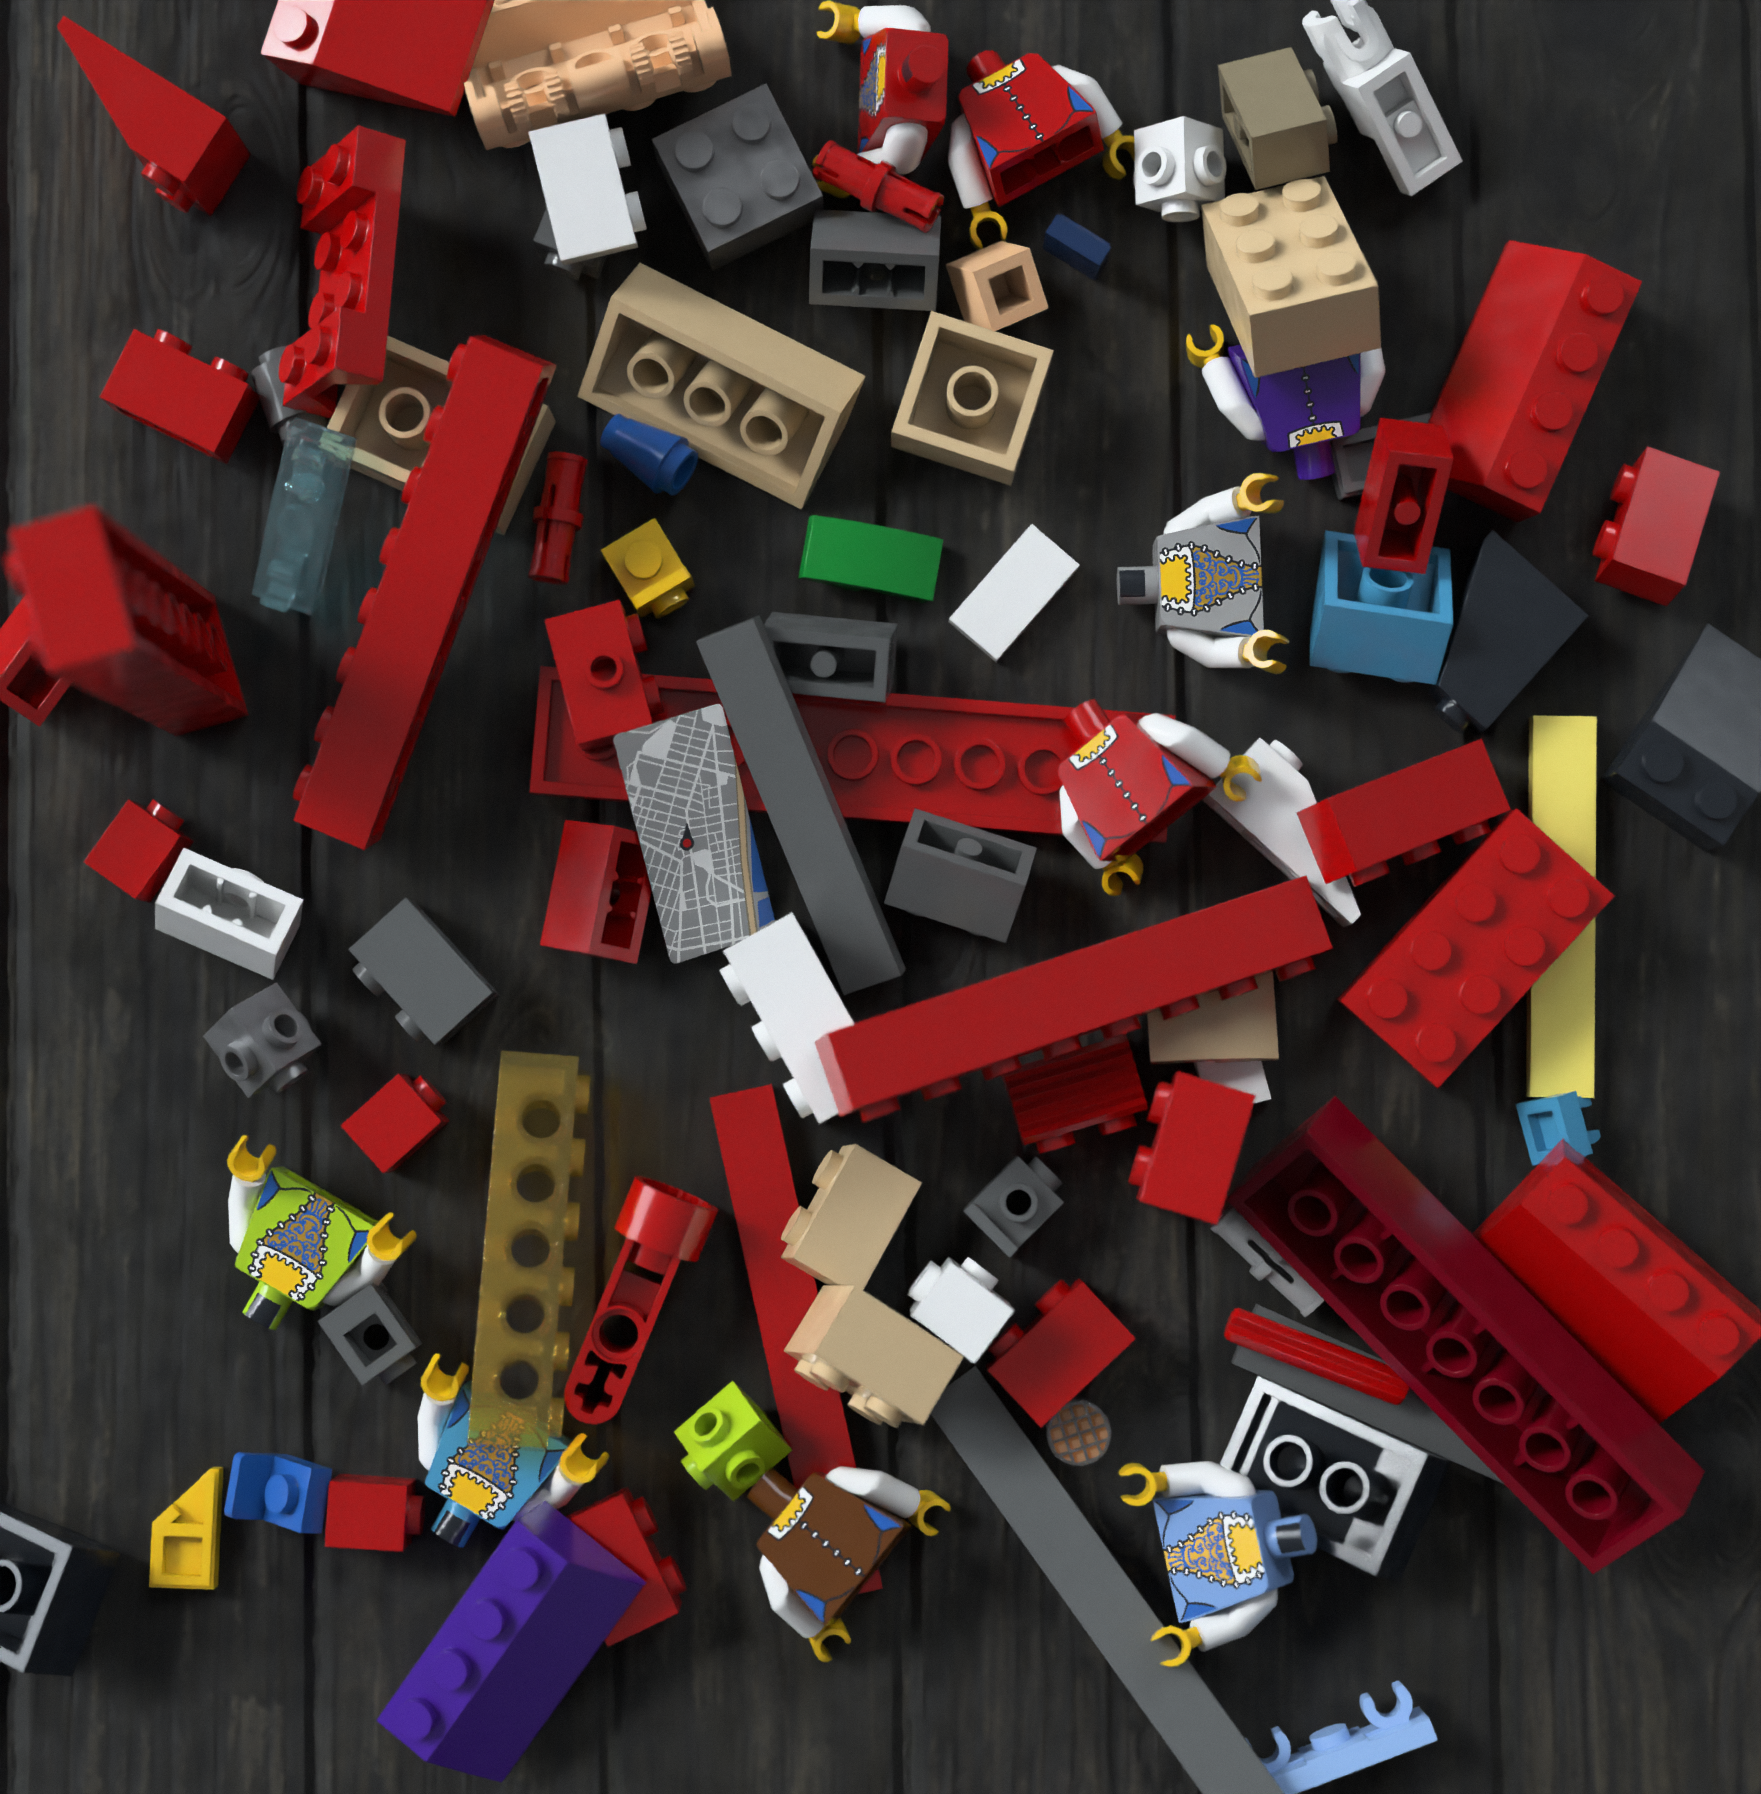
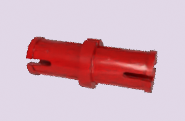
(878, 186)
(557, 518)

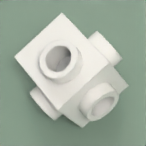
(1179, 167)

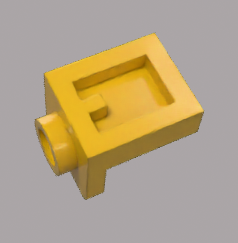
(649, 570)

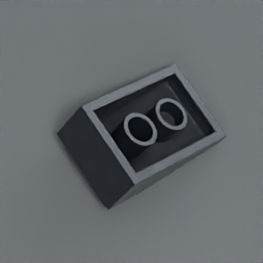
(1698, 744)
(1350, 1478)
(48, 1592)

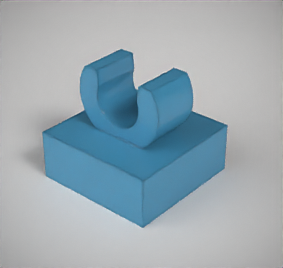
(1555, 1118)

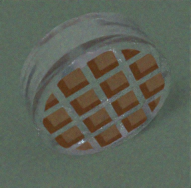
(1079, 1433)

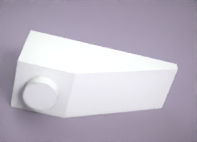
(1272, 825)

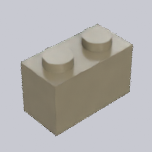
(1276, 118)

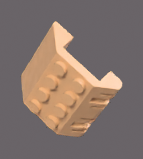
(587, 59)

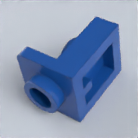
(278, 1491)

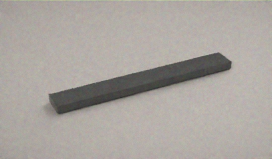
(1098, 1590)

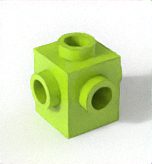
(730, 1442)

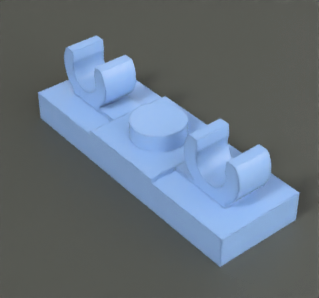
(1341, 1750)

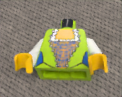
(301, 1239)

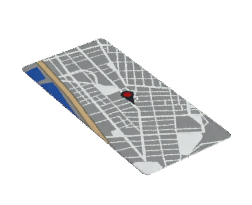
(695, 832)

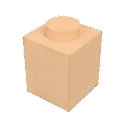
(997, 285)

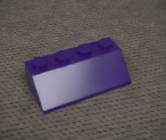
(512, 1647)

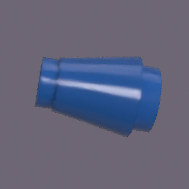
(651, 454)

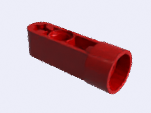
(660, 1231)

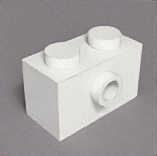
(585, 188)
(228, 913)
(959, 1305)

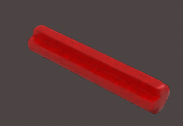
(1315, 1356)

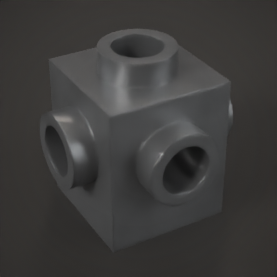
(263, 1042)

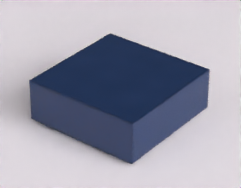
(1076, 246)

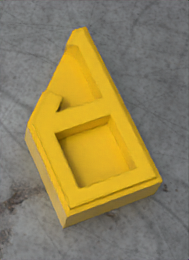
(188, 1537)

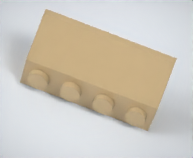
(722, 382)

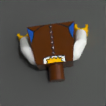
(831, 1542)

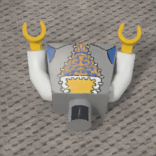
(1210, 580)

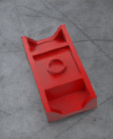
(355, 206)

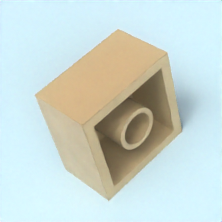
(971, 398)
(873, 1355)

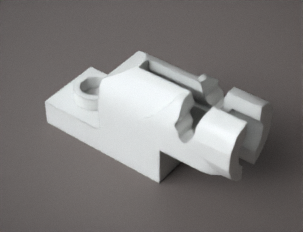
(1384, 94)

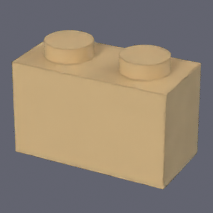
(849, 1217)

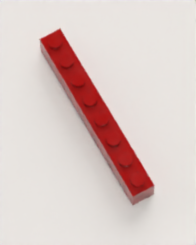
(423, 590)
(1072, 996)

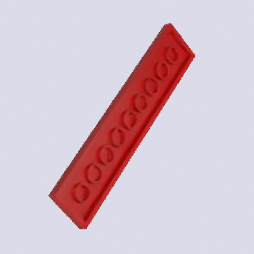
(942, 755)

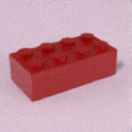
(1475, 947)

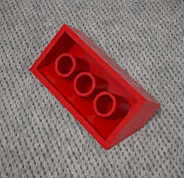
(1529, 373)

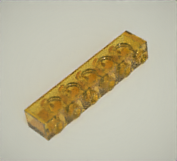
(526, 1084)

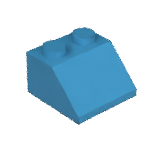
(1380, 617)

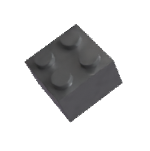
(738, 176)

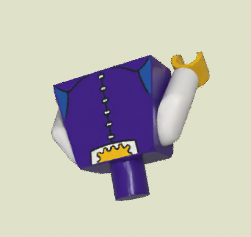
(1295, 406)

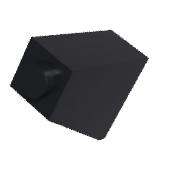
(1500, 635)

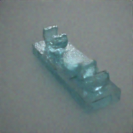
(303, 517)

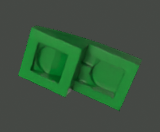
(870, 558)

